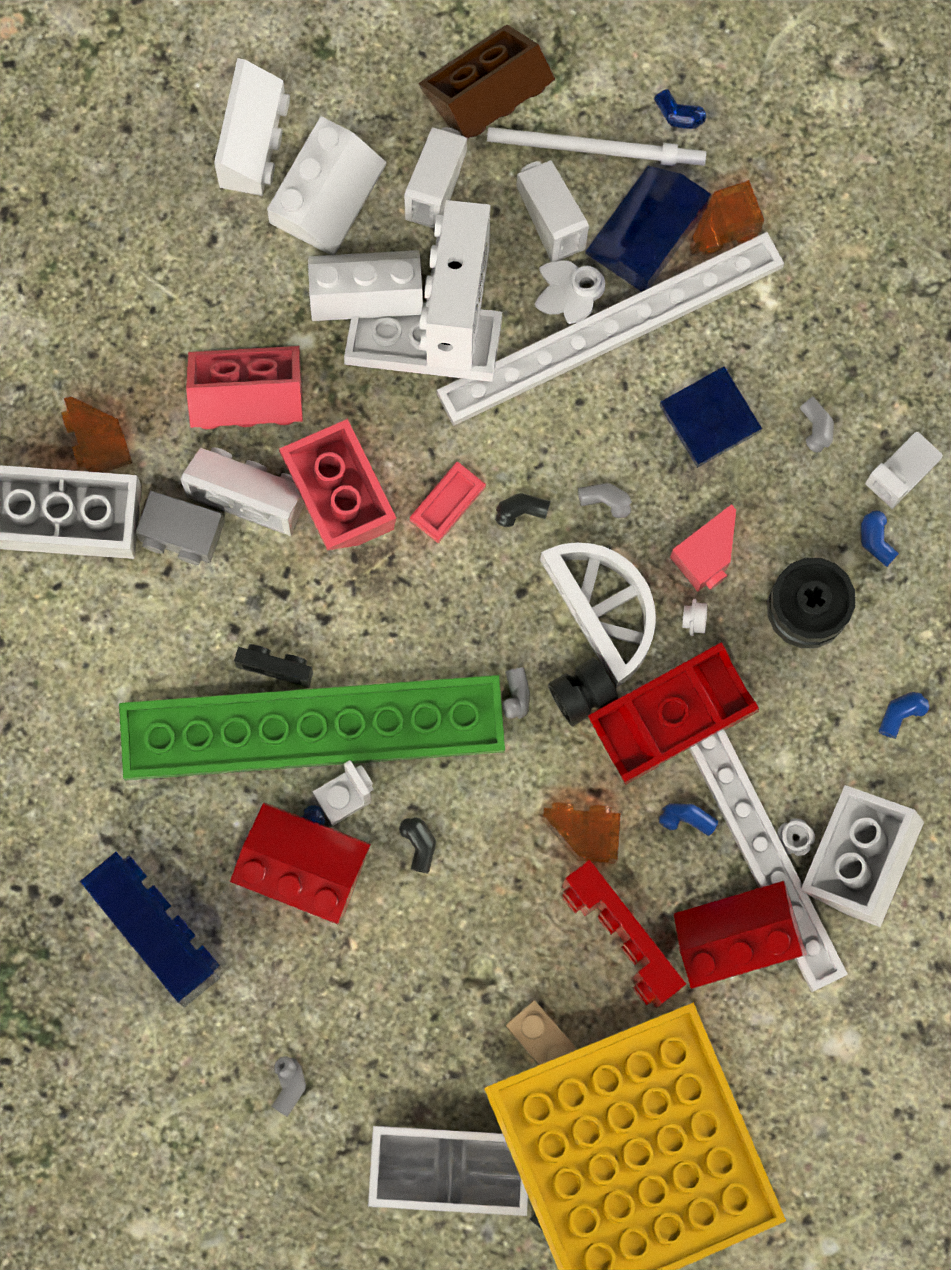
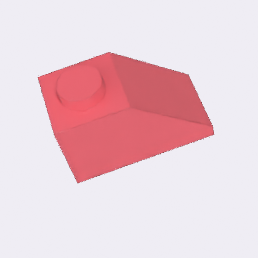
(707, 551)

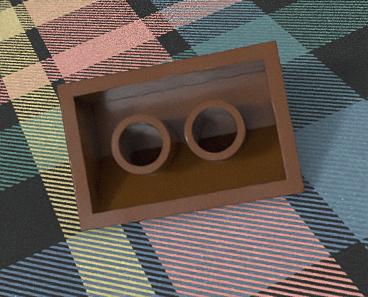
(488, 81)

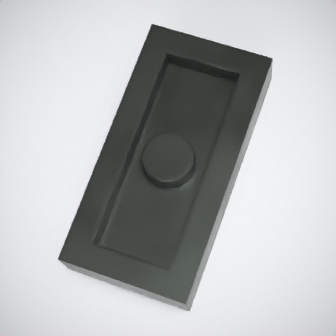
(258, 660)

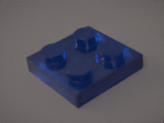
(710, 417)

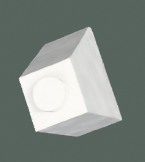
(435, 176)
(552, 210)

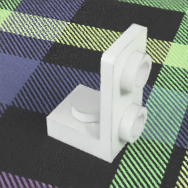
(903, 469)
(345, 793)

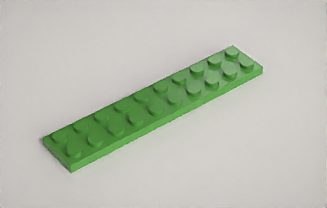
(311, 727)

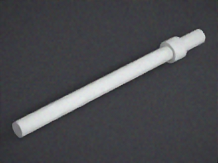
(668, 154)

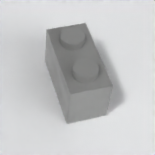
(179, 528)

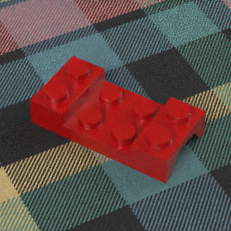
(673, 713)
(589, 890)

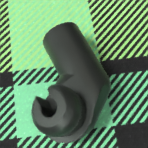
(517, 506)
(422, 840)

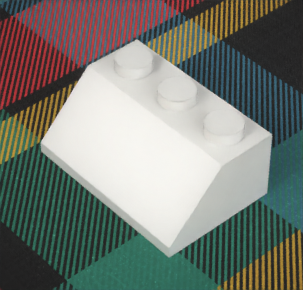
(250, 129)
(326, 187)
(365, 285)
(243, 490)
(863, 855)

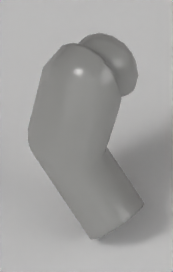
(822, 425)
(609, 495)
(520, 694)
(292, 1084)

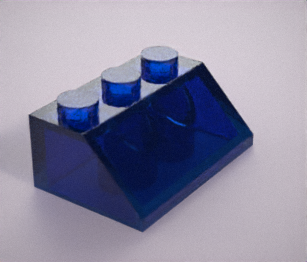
(649, 226)

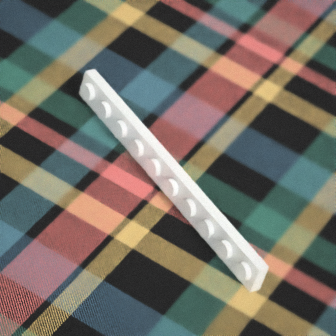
(612, 327)

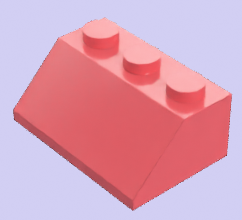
(244, 387)
(339, 487)

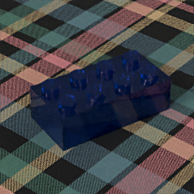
(150, 930)

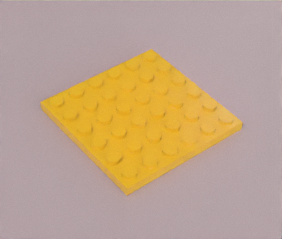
(636, 1150)

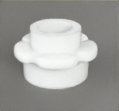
(695, 617)
(805, 834)

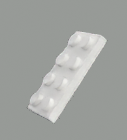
(395, 345)

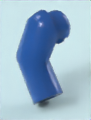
(873, 537)
(900, 708)
(688, 813)

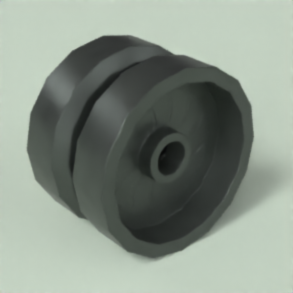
(815, 581)

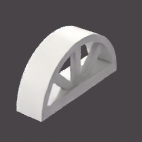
(587, 617)

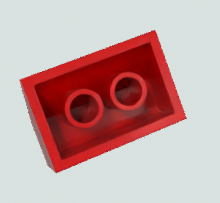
(300, 863)
(738, 934)

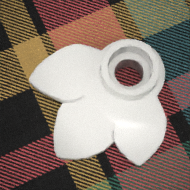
(566, 291)

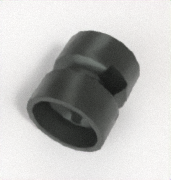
(583, 691)

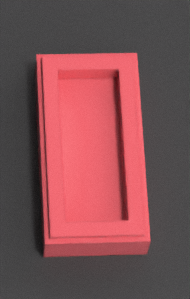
(447, 502)

